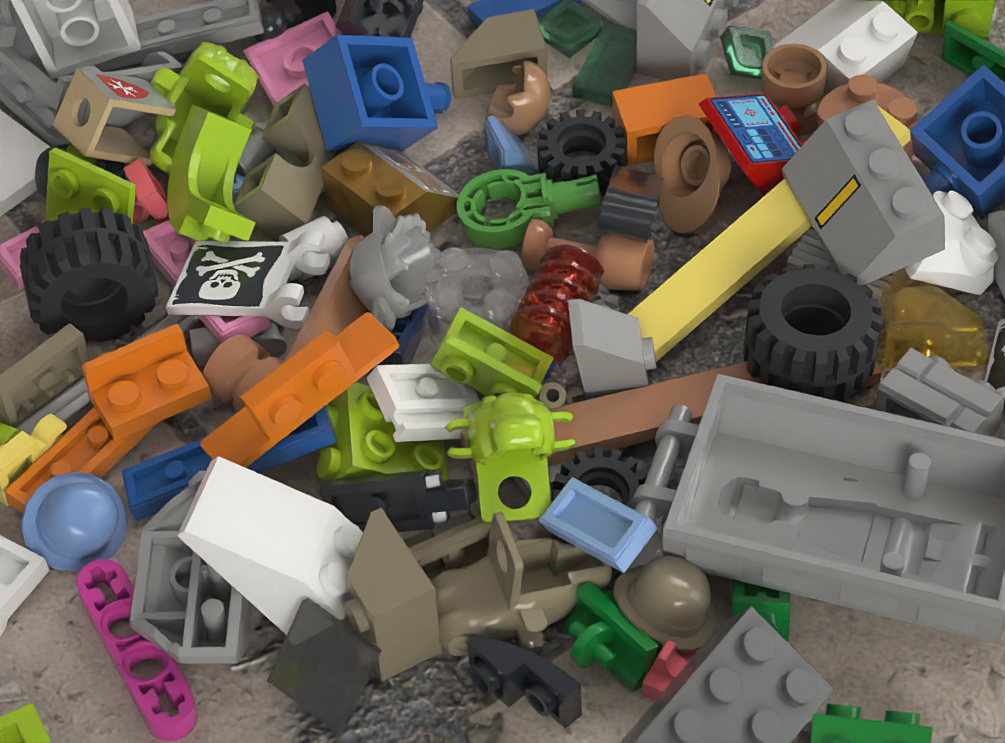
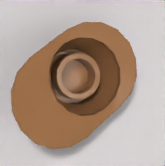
(693, 172)

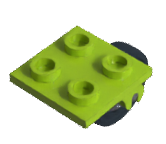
(81, 182)

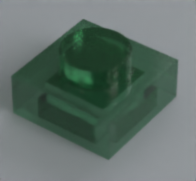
(569, 27)
(745, 50)

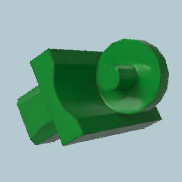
(609, 637)

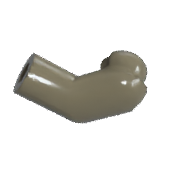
(554, 395)

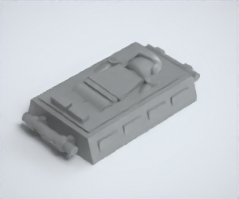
(836, 505)

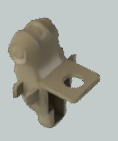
(513, 589)

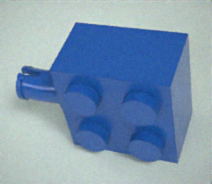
(372, 92)
(966, 142)

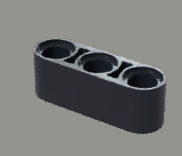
(630, 203)

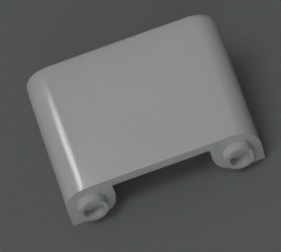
(37, 98)

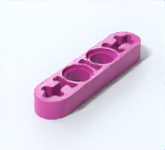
(132, 649)

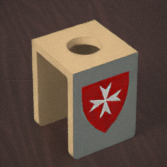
(103, 93)

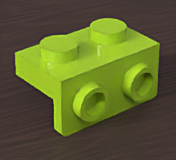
(489, 358)

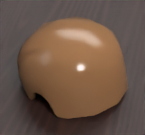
(525, 102)

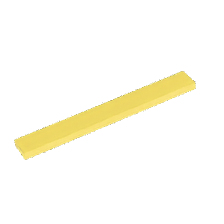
(728, 263)

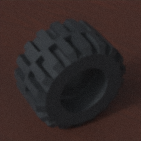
(88, 274)
(817, 304)

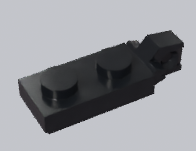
(408, 498)

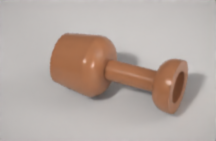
(624, 261)

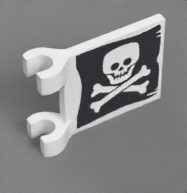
(248, 279)

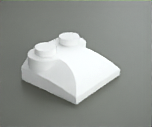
(968, 251)

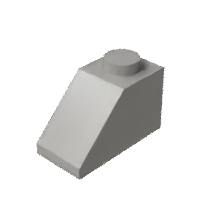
(609, 349)

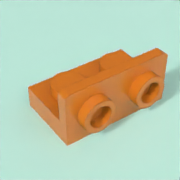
(144, 382)

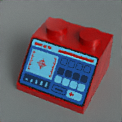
(756, 135)

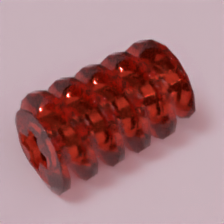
(544, 311)

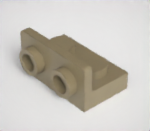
(42, 375)

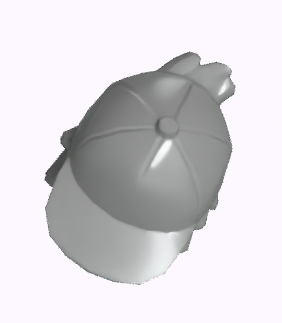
(392, 266)

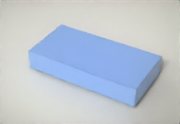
(598, 524)

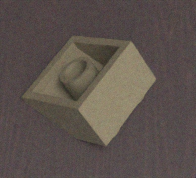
(391, 599)

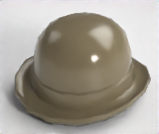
(668, 602)

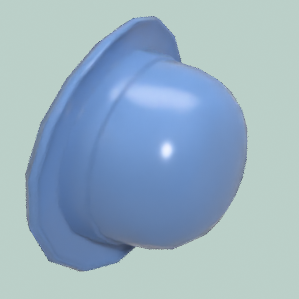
(74, 521)

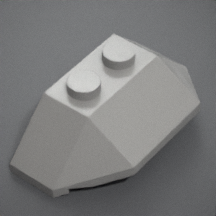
(181, 598)

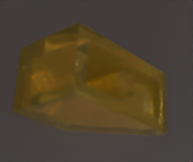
(932, 325)

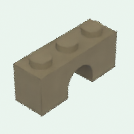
(285, 188)

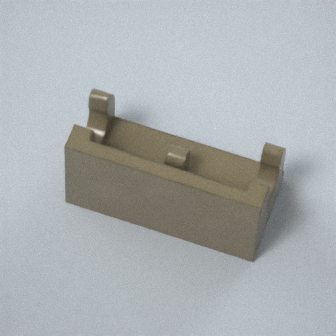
(452, 543)

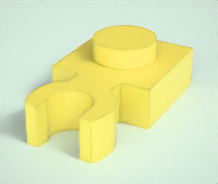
(27, 449)

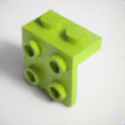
(367, 442)

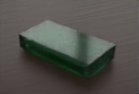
(608, 65)

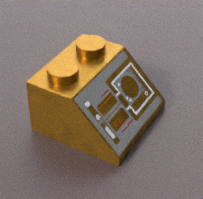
(384, 176)

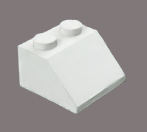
(856, 40)

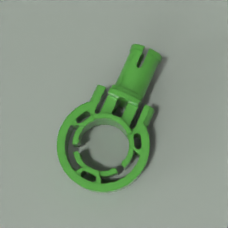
(536, 199)

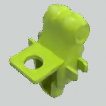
(208, 80)
(510, 439)

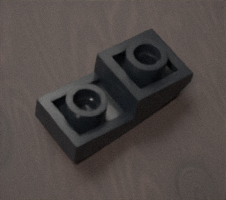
(516, 672)

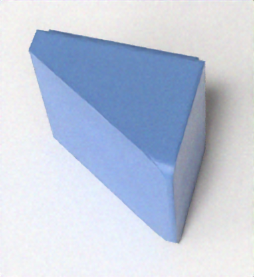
(507, 149)

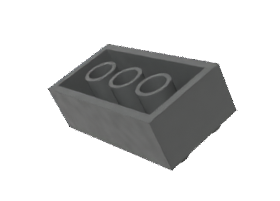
(736, 690)

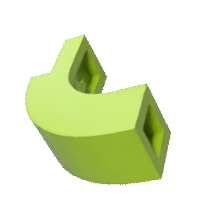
(204, 176)

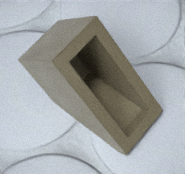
(494, 49)

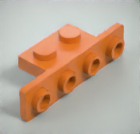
(300, 389)

